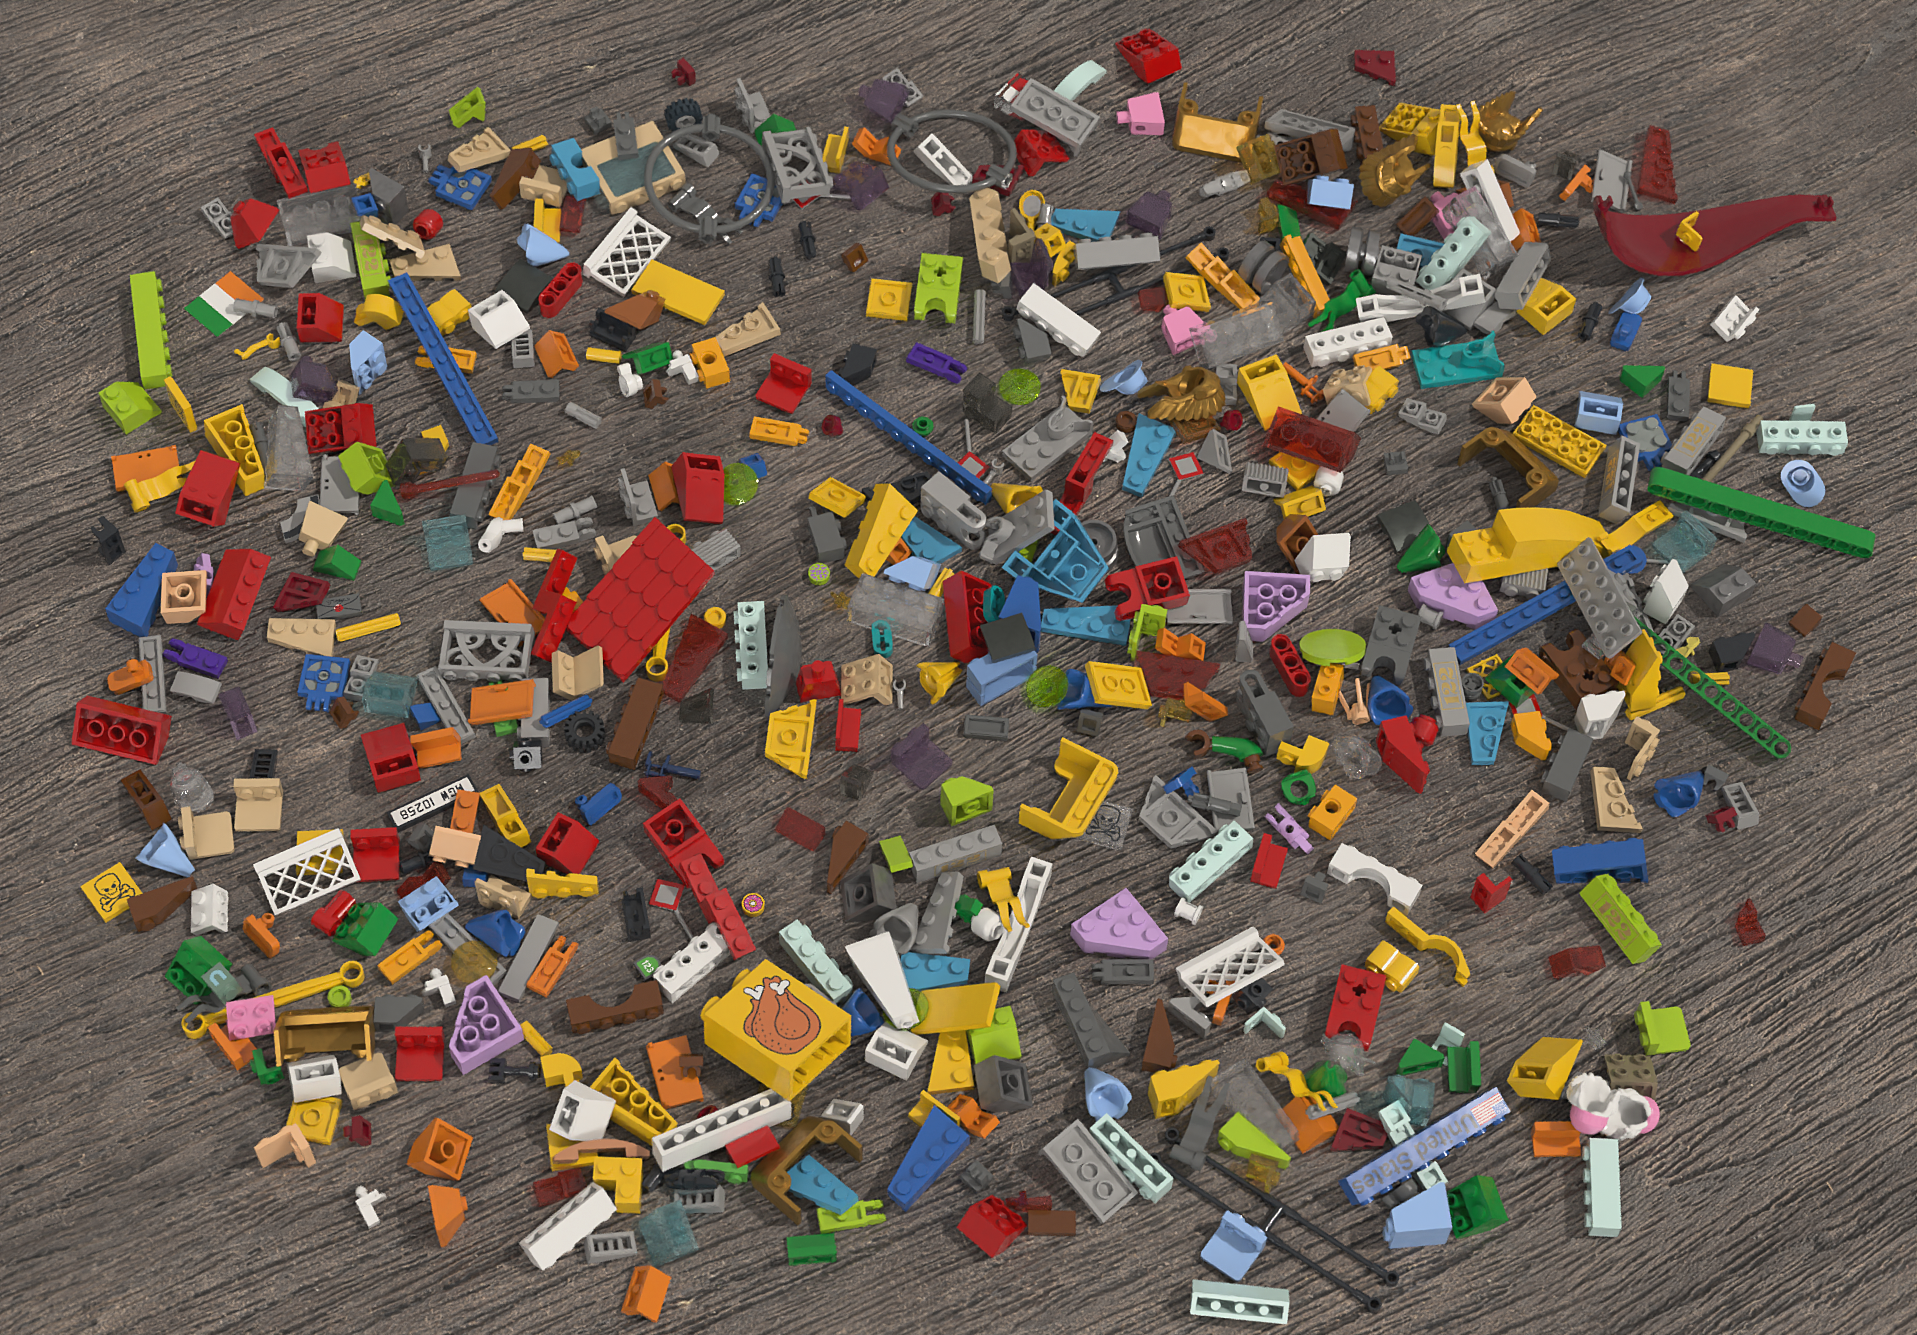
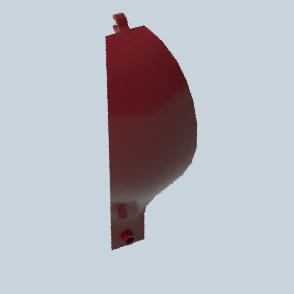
(1654, 248)

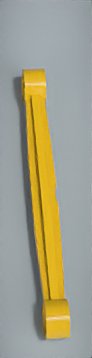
(660, 648)
(285, 996)

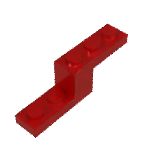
(281, 162)
(1080, 479)
(554, 605)
(717, 906)

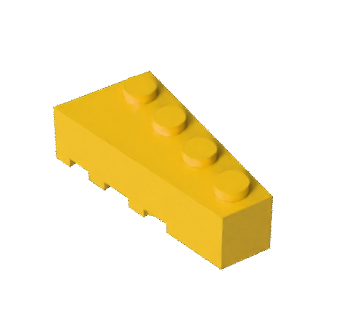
(232, 439)
(880, 531)
(633, 1105)

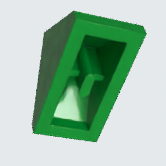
(774, 124)
(1641, 378)
(386, 506)
(337, 562)
(1419, 1058)

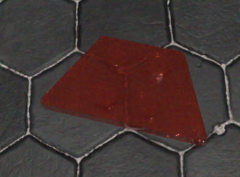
(1220, 547)
(1168, 674)

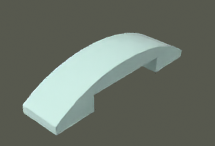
(1079, 79)
(280, 389)
(1398, 1129)

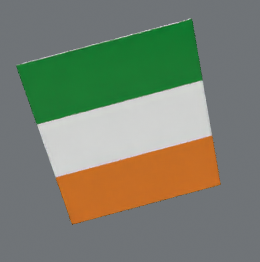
(216, 304)

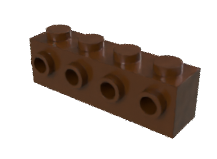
(1367, 131)
(635, 723)

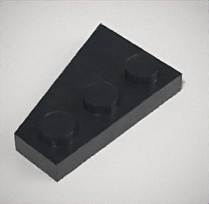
(908, 487)
(504, 857)

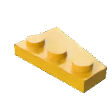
(555, 885)
(951, 1064)

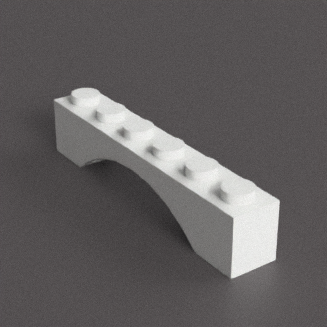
(1459, 293)
(1012, 943)

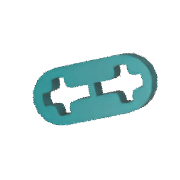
(993, 603)
(877, 638)

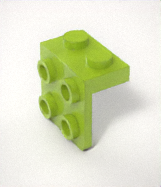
(1146, 622)
(1661, 1029)

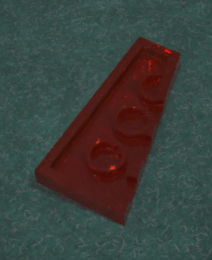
(1657, 168)
(1296, 199)
(697, 649)

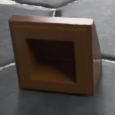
(1805, 620)

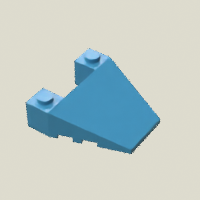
(1068, 565)

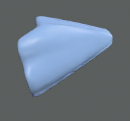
(540, 247)
(166, 853)
(1105, 1094)

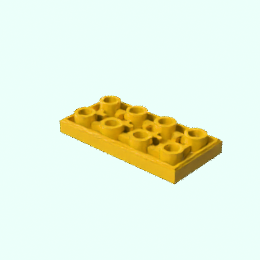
(681, 292)
(1559, 441)
(959, 1008)

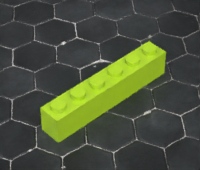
(149, 329)

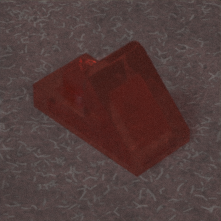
(657, 790)

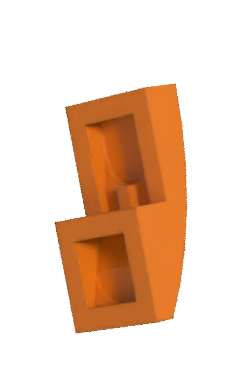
(1621, 667)

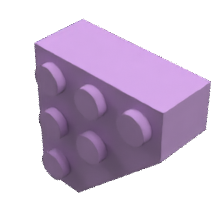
(1446, 592)
(1272, 601)
(1119, 930)
(482, 1027)

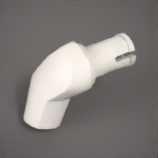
(495, 530)

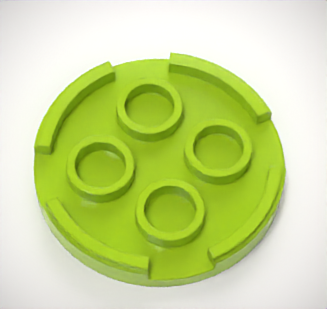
(1332, 646)

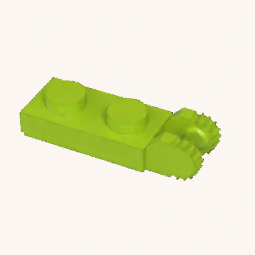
(852, 1218)

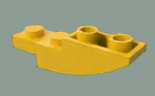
(1446, 147)

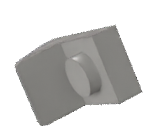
(1186, 1011)

